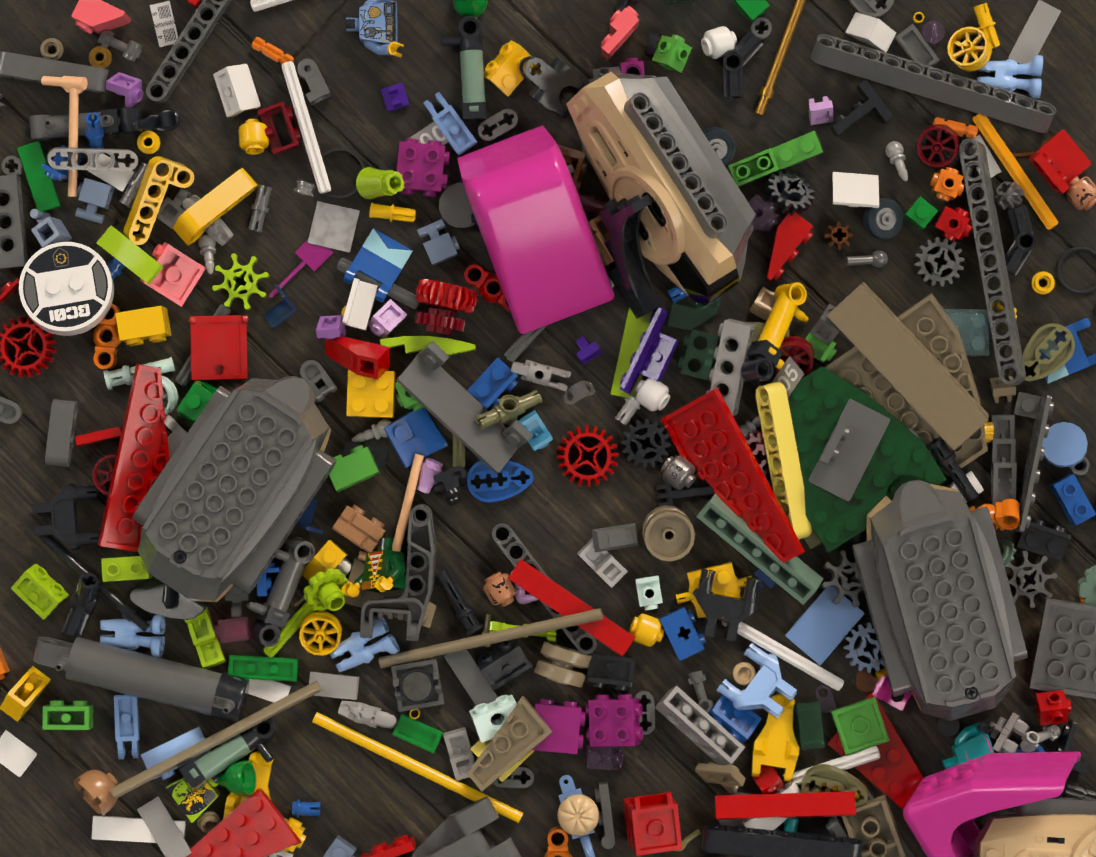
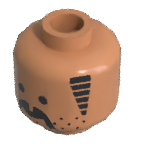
(1082, 193)
(500, 589)

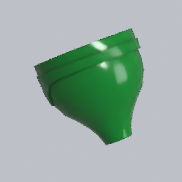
(470, 7)
(239, 778)

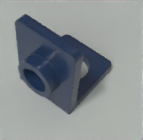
(281, 311)
(306, 519)

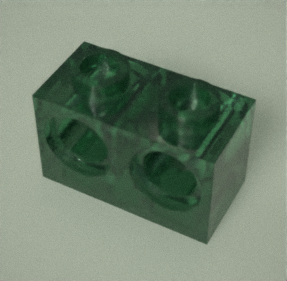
(704, 356)
(809, 724)

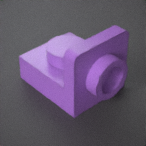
(127, 86)
(330, 327)

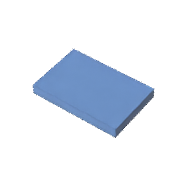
(824, 625)

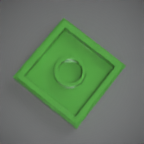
(860, 725)

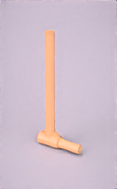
(74, 86)
(406, 506)

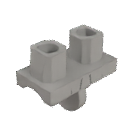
(1015, 725)

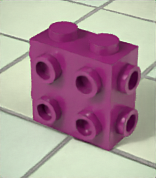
(422, 166)
(614, 721)
(565, 724)

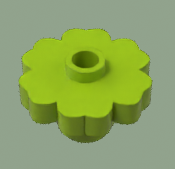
(326, 591)

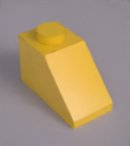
(328, 557)
(24, 693)

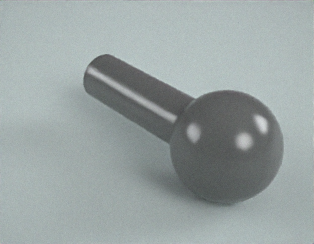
(877, 259)

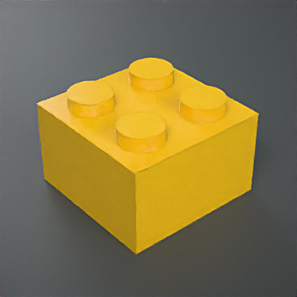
(143, 325)
(371, 396)

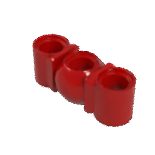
(482, 284)

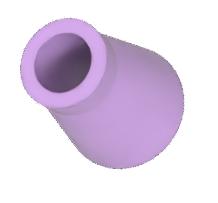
(428, 470)

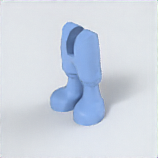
(1006, 69)
(126, 636)
(362, 653)

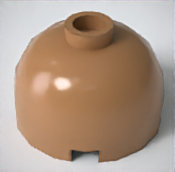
(96, 790)

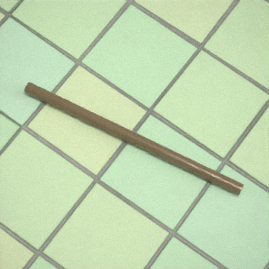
(491, 638)
(215, 739)

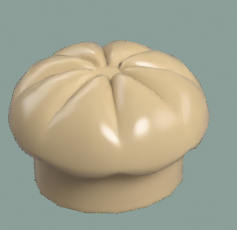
(578, 815)

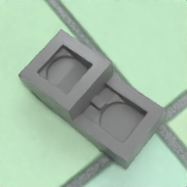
(602, 563)
(336, 685)
(459, 752)

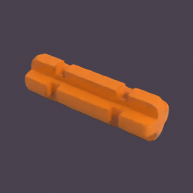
(271, 51)
(959, 127)

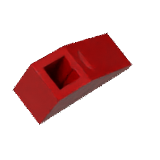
(787, 238)
(359, 356)

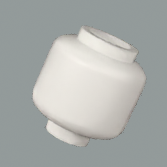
(718, 42)
(652, 394)

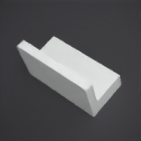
(236, 89)
(359, 304)

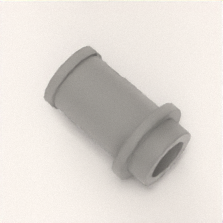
(628, 410)

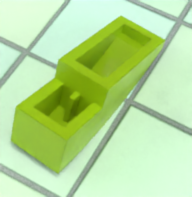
(130, 255)

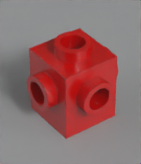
(948, 219)
(1052, 707)

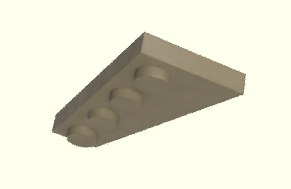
(360, 600)
(514, 739)

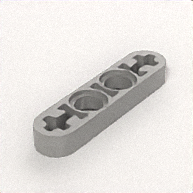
(92, 162)

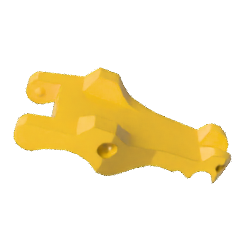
(777, 742)
(262, 774)

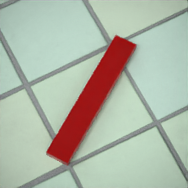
(568, 604)
(785, 805)

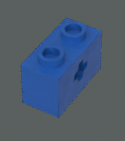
(681, 646)

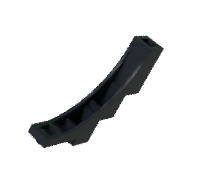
(624, 247)

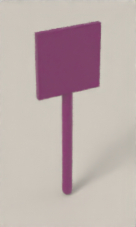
(311, 255)

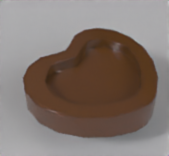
(865, 681)

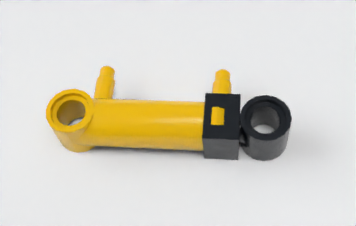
(766, 351)

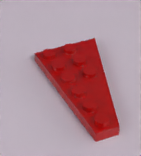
(894, 770)
(248, 831)

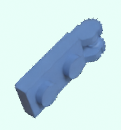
(451, 126)
(126, 724)

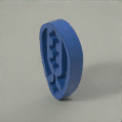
(498, 493)

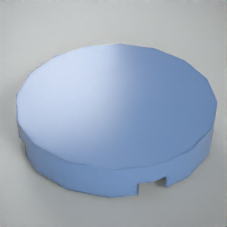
(1065, 445)

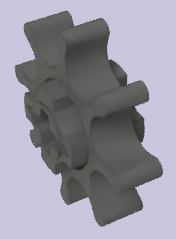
(1036, 572)
(839, 580)

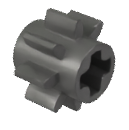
(1009, 195)

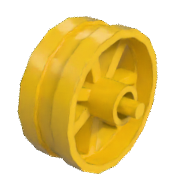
(969, 48)
(320, 633)

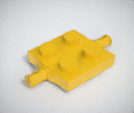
(724, 583)

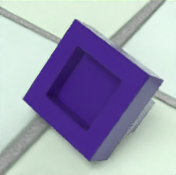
(395, 97)
(587, 351)

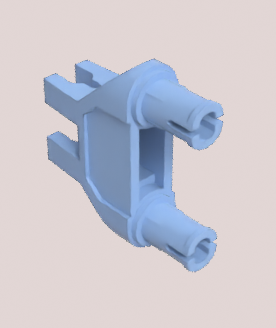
(762, 687)

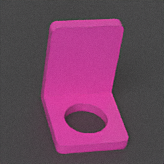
(883, 692)

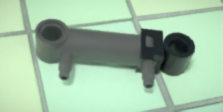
(57, 126)
(274, 611)

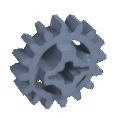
(853, 653)

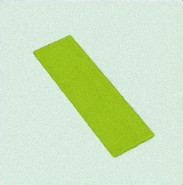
(630, 343)

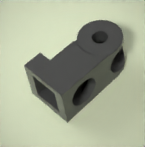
(311, 74)

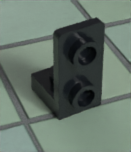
(1068, 733)

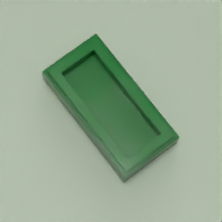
(417, 733)

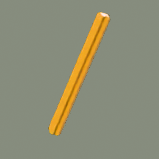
(1015, 171)

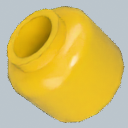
(253, 137)
(646, 630)

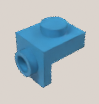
(541, 436)

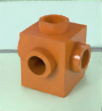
(941, 190)

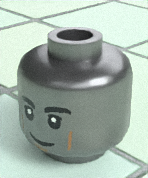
(678, 472)

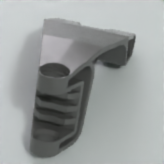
(423, 543)
(462, 836)

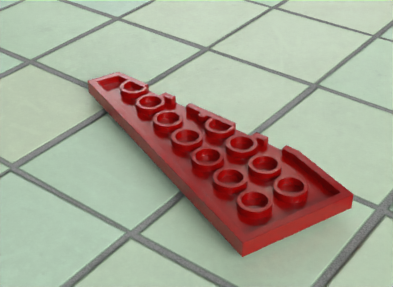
(716, 447)
(139, 460)

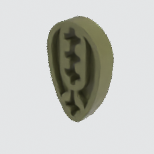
(1039, 341)
(833, 776)

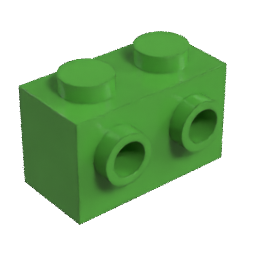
(353, 468)
(67, 717)

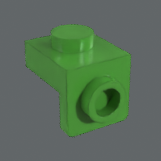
(821, 350)

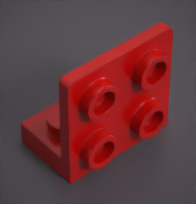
(1059, 161)

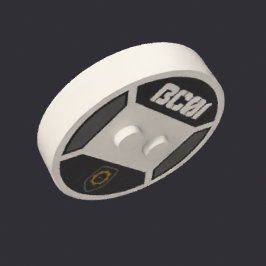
(66, 288)

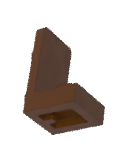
(575, 158)

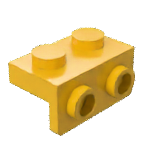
(504, 69)

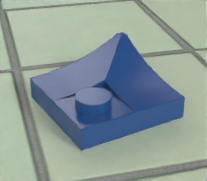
(414, 434)

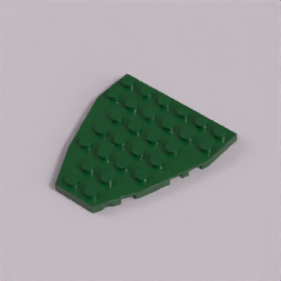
(814, 412)

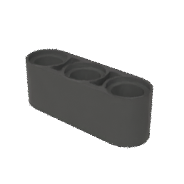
(61, 433)

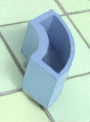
(171, 748)

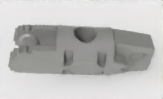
(217, 230)
(529, 374)
(366, 714)

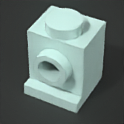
(644, 584)

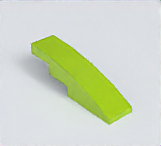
(417, 343)
(205, 640)

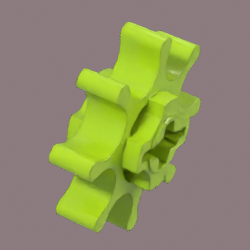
(231, 276)

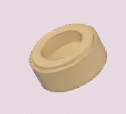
(743, 673)

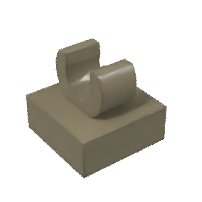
(999, 389)

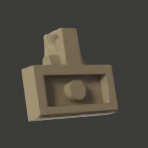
(726, 775)

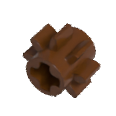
(833, 240)

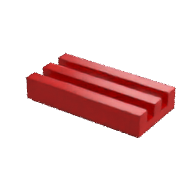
(98, 436)

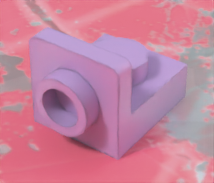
(386, 319)

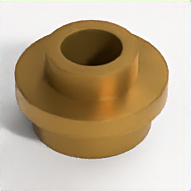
(107, 57)

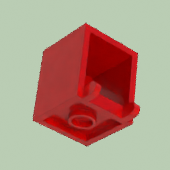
(652, 823)

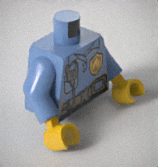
(377, 26)

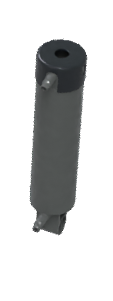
(146, 676)

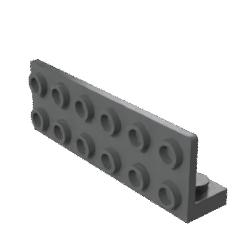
(458, 408)
(1036, 408)

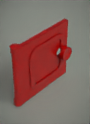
(217, 343)

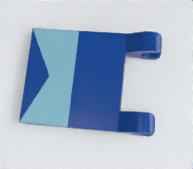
(380, 260)
(1078, 360)

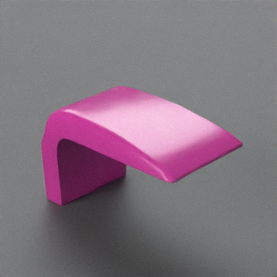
(535, 229)

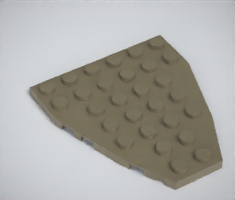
(942, 338)

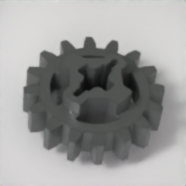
(925, 258)

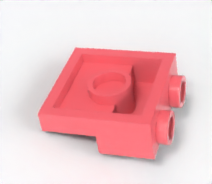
(621, 27)
(177, 276)

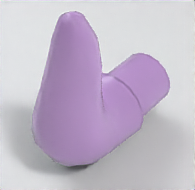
(522, 597)

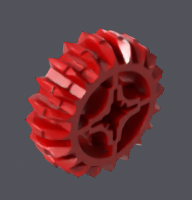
(446, 296)
(20, 356)
(599, 471)

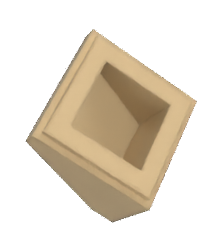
(763, 303)

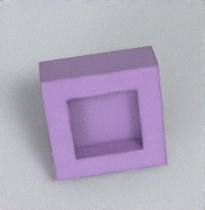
(820, 112)

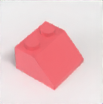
(98, 16)

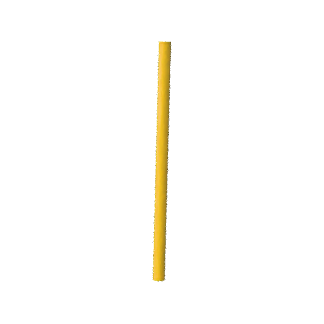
(413, 765)

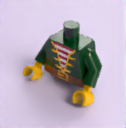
(382, 571)

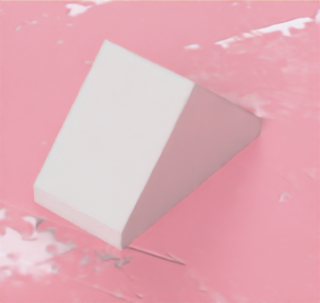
(871, 31)

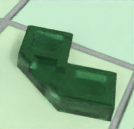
(689, 318)

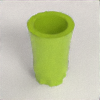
(376, 183)

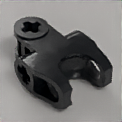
(549, 82)

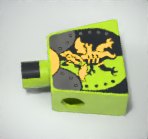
(194, 803)

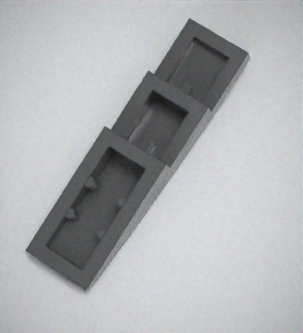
(1003, 458)

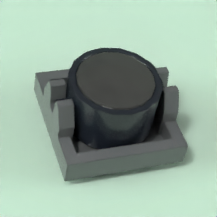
(417, 685)

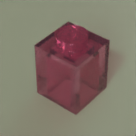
(233, 629)

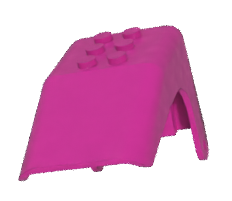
(948, 801)

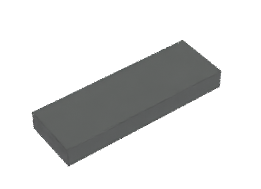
(471, 677)

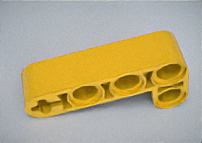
(153, 201)
(214, 205)

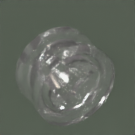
(304, 188)

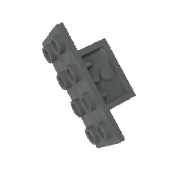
(849, 450)

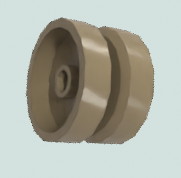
(681, 536)
(561, 667)

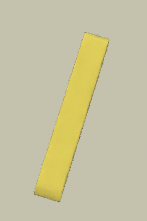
(783, 455)

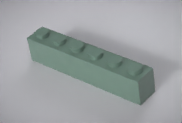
(791, 575)

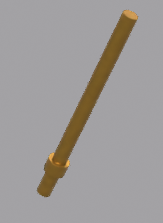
(766, 92)

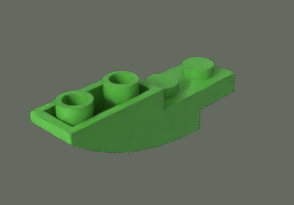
(776, 159)

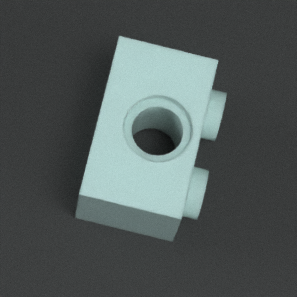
(482, 714)

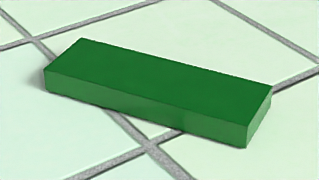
(40, 184)
(264, 668)

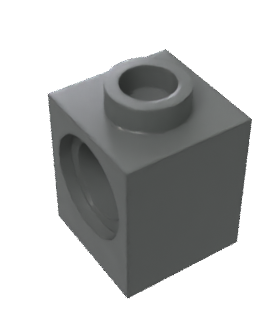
(824, 328)

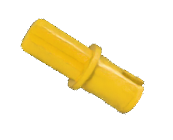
(986, 23)
(392, 213)

